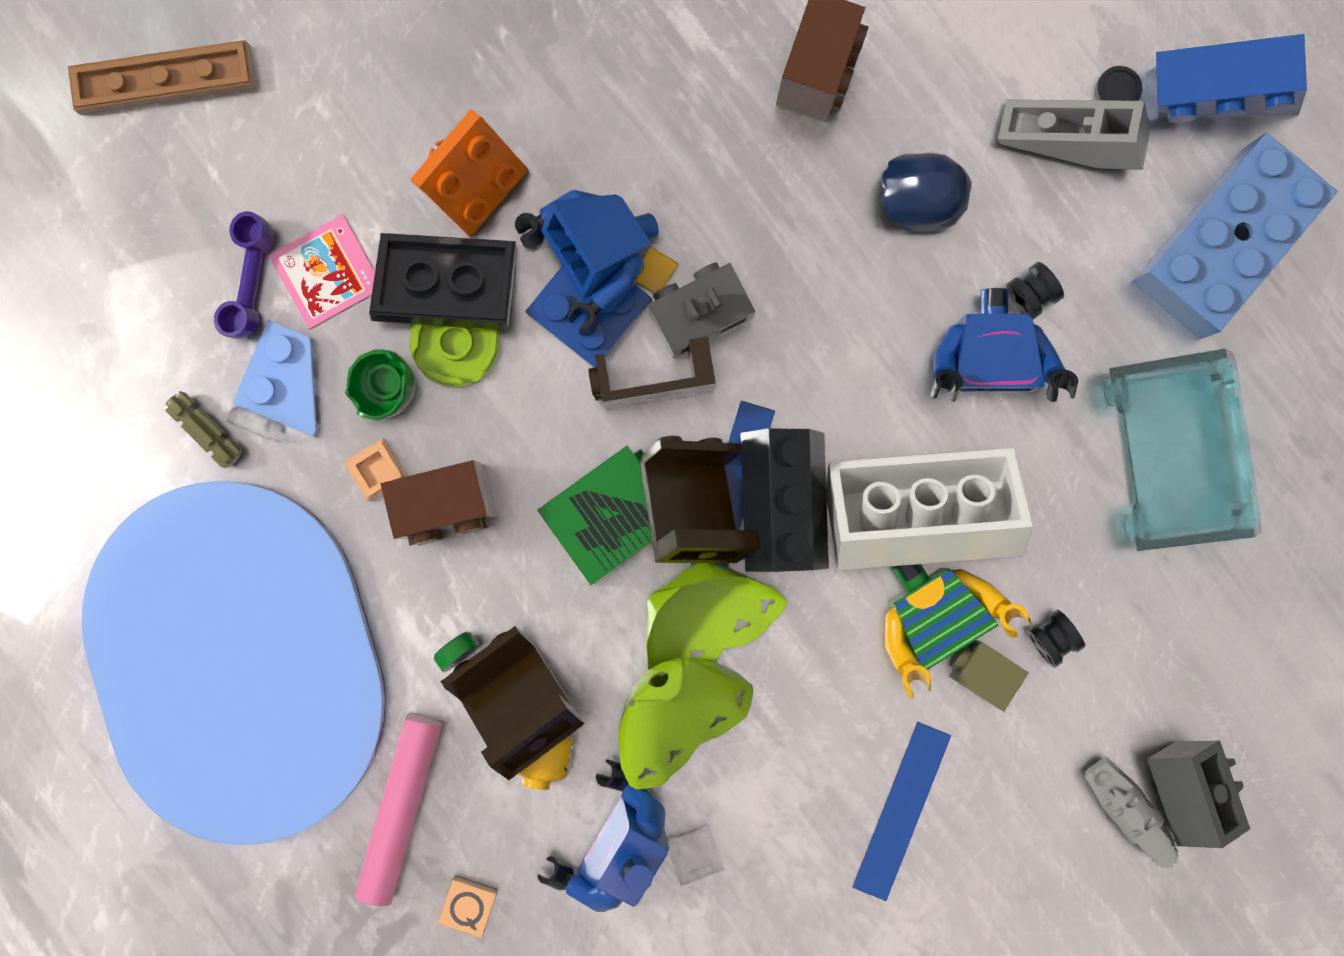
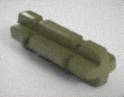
(203, 429)

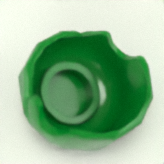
(380, 384)

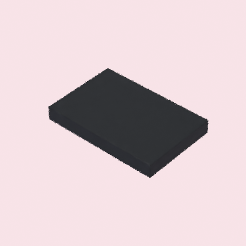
(443, 281)

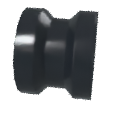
(1035, 290)
(1056, 638)

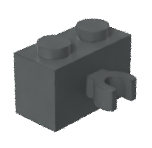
(701, 308)
(1199, 793)

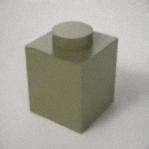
(987, 674)

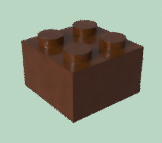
(823, 47)
(439, 501)

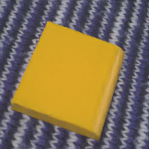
(657, 270)

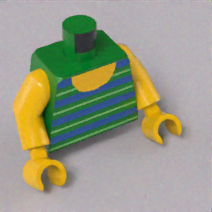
(940, 617)

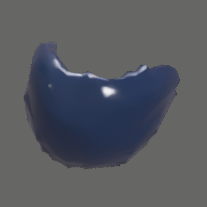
(925, 191)

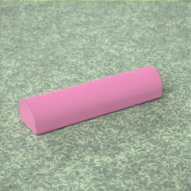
(398, 810)

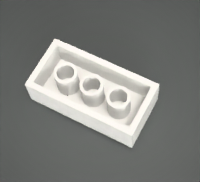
(927, 509)

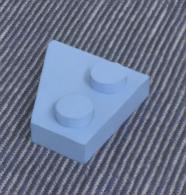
(282, 379)

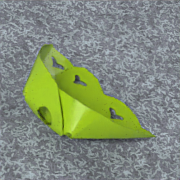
(702, 612)
(677, 716)

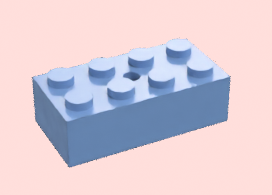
(1235, 236)

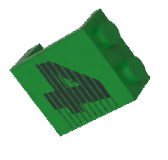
(602, 515)

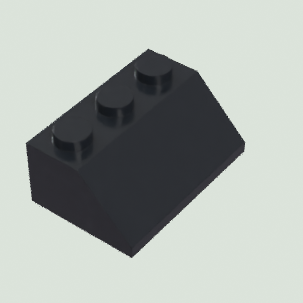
(785, 499)

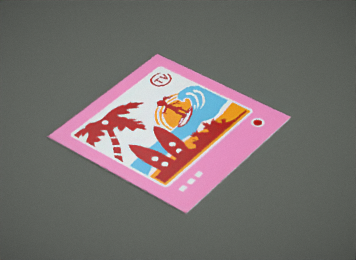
(325, 271)

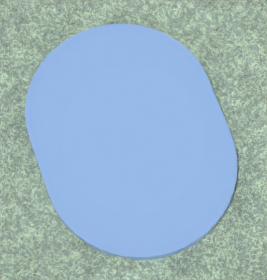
(232, 662)

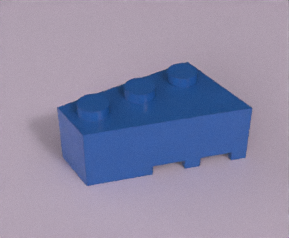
(1232, 79)

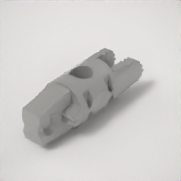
(1132, 812)

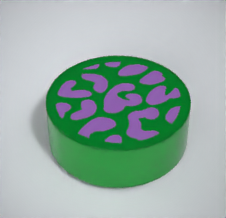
(455, 651)

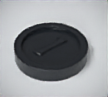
(1119, 84)

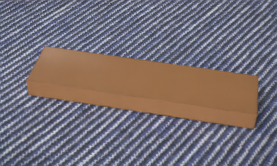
(161, 77)

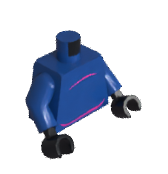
(595, 243)
(998, 354)
(623, 854)

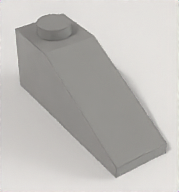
(1079, 131)

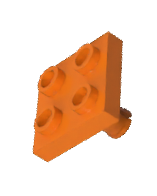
(469, 173)

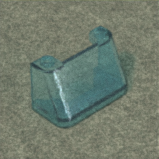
(1186, 450)

